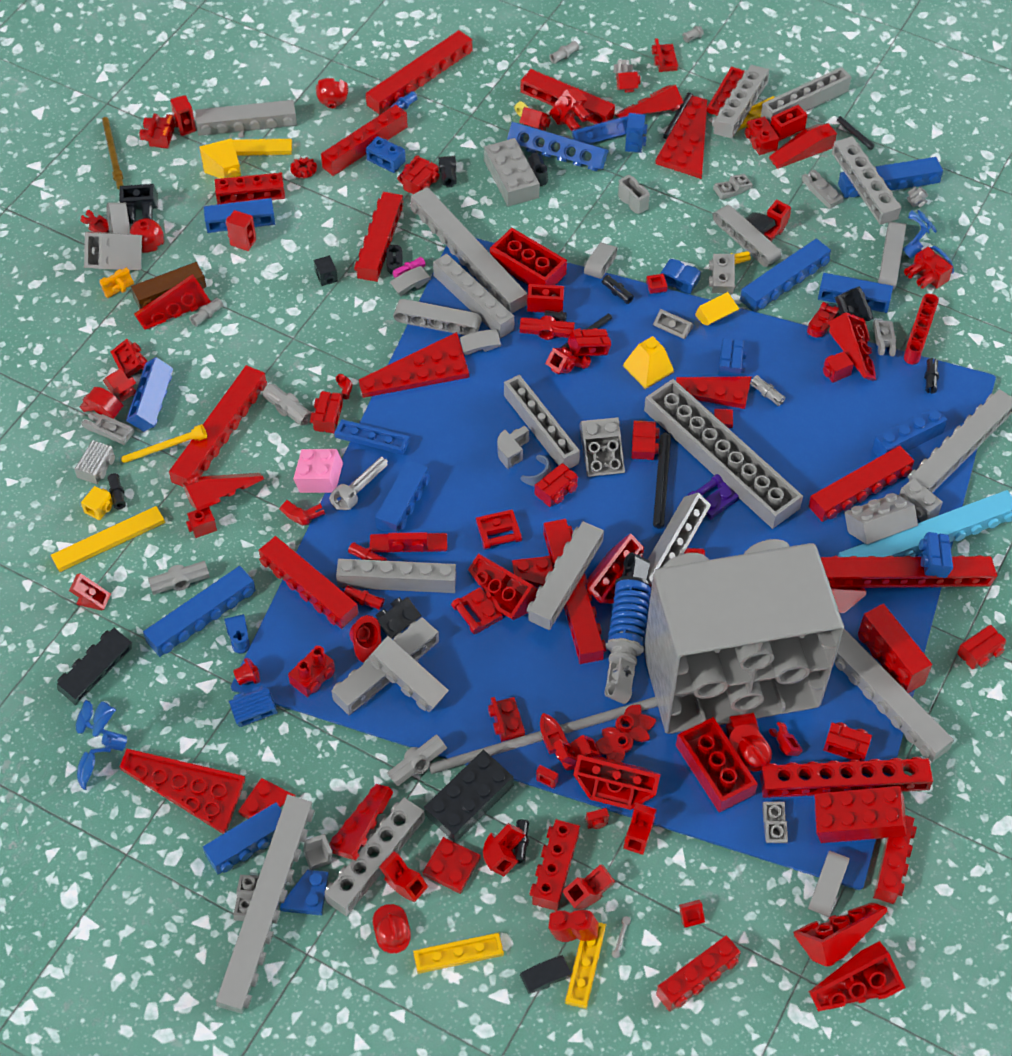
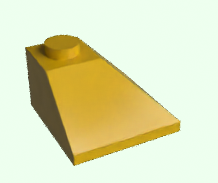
(220, 159)
(649, 363)

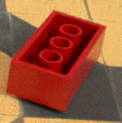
(528, 259)
(894, 648)
(716, 764)
(860, 814)

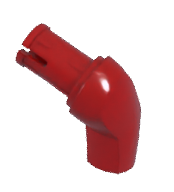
(300, 515)

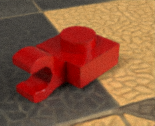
(787, 741)

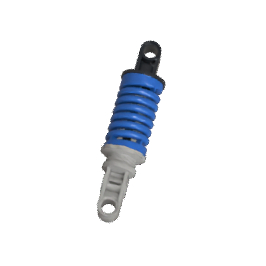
(627, 626)

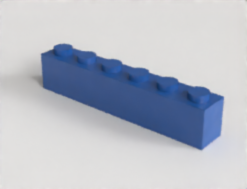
(900, 175)
(785, 275)
(199, 611)

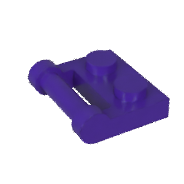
(720, 498)

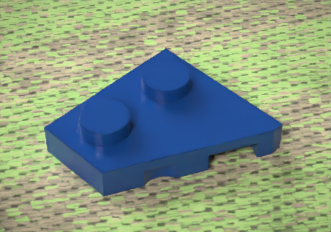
(307, 894)

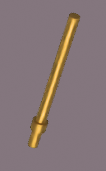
(117, 173)

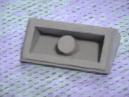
(673, 324)

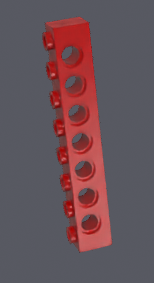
(795, 786)

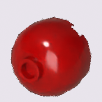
(331, 92)
(151, 234)

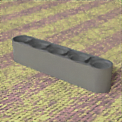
(747, 235)
(892, 254)
(437, 317)

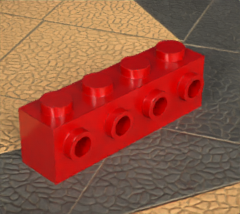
(249, 188)
(555, 865)
(893, 865)
(698, 973)

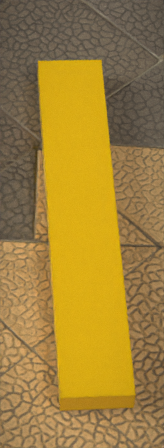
(107, 539)

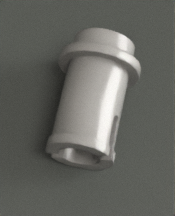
(697, 32)

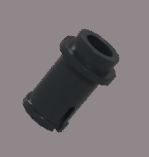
(559, 316)

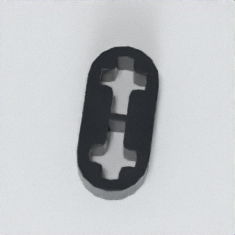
(394, 259)

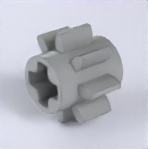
(623, 66)
(917, 197)

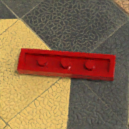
(724, 90)

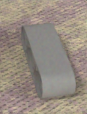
(117, 218)
(600, 260)
(828, 883)

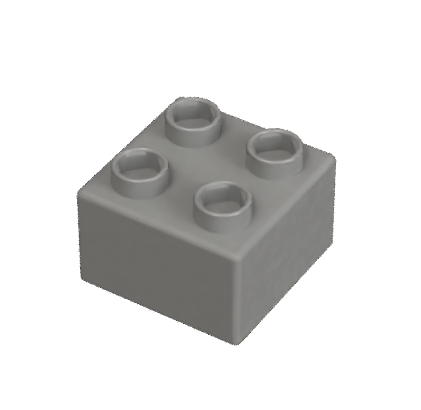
(741, 634)

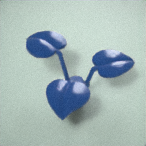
(915, 246)
(110, 739)

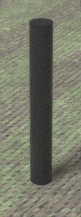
(855, 133)

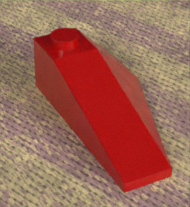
(660, 100)

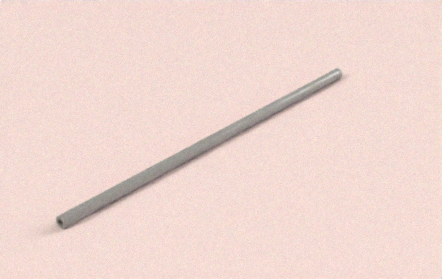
(537, 736)

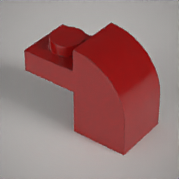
(780, 213)
(120, 385)
(101, 402)
(568, 752)
(640, 829)
(498, 849)
(403, 879)
(588, 890)

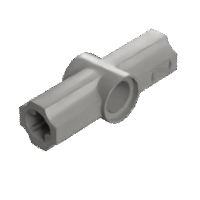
(287, 404)
(178, 577)
(417, 760)

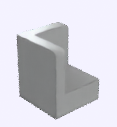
(317, 851)

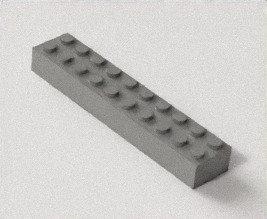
(723, 453)

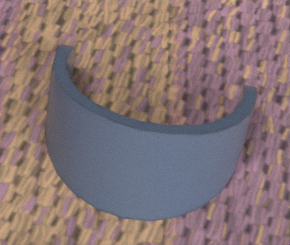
(532, 480)

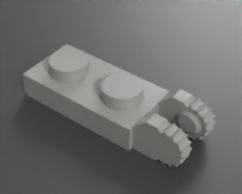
(822, 189)
(885, 336)
(108, 427)

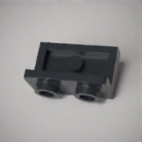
(854, 303)
(397, 617)

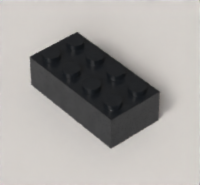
(469, 796)

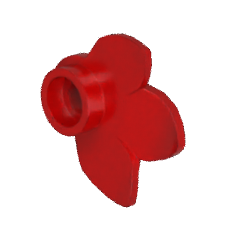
(637, 722)
(611, 746)

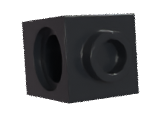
(325, 270)

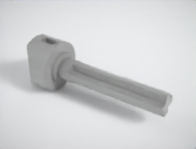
(348, 493)

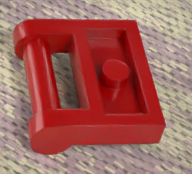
(496, 524)
(482, 608)

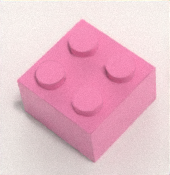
(318, 470)

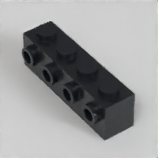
(94, 665)

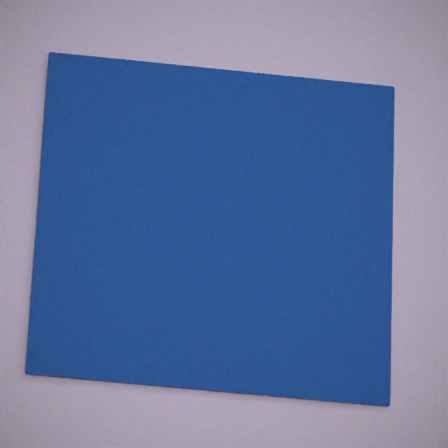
(454, 431)

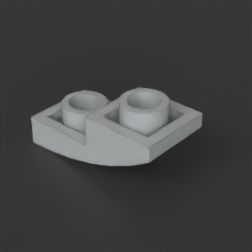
(736, 185)
(406, 281)
(480, 340)
(774, 822)
(244, 894)

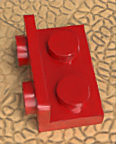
(664, 57)
(128, 357)
(507, 719)

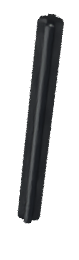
(662, 480)

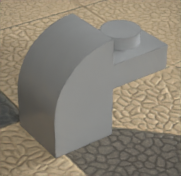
(510, 445)

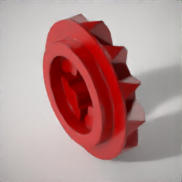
(302, 172)

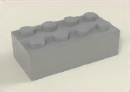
(511, 172)

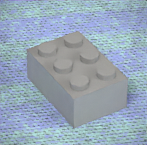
(881, 518)

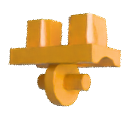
(117, 282)

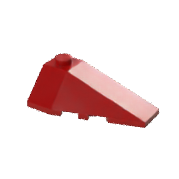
(804, 145)
(852, 337)
(207, 490)
(506, 590)
(835, 938)
(861, 978)

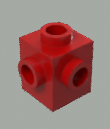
(561, 360)

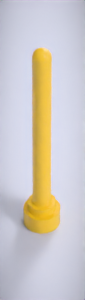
(197, 433)

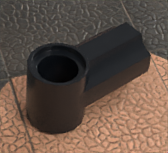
(447, 167)
(539, 168)

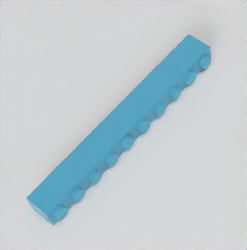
(955, 523)

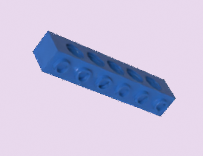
(598, 154)

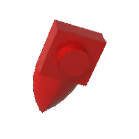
(551, 732)

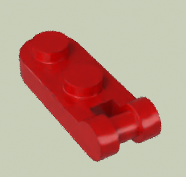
(819, 323)

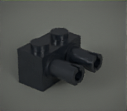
(139, 197)

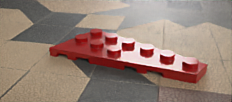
(685, 144)
(429, 366)
(195, 788)

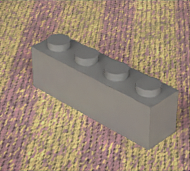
(408, 674)

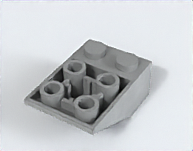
(112, 251)
(602, 446)

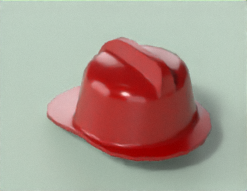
(365, 636)
(751, 747)
(391, 928)

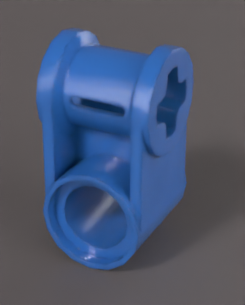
(238, 633)

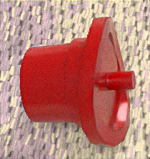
(247, 673)

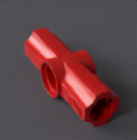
(546, 327)

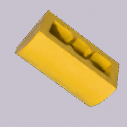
(716, 309)

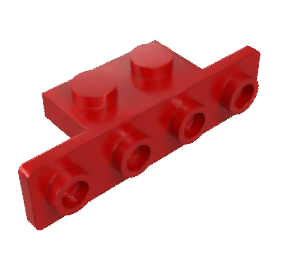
(408, 542)

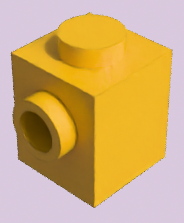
(97, 503)

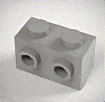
(722, 273)
(926, 503)

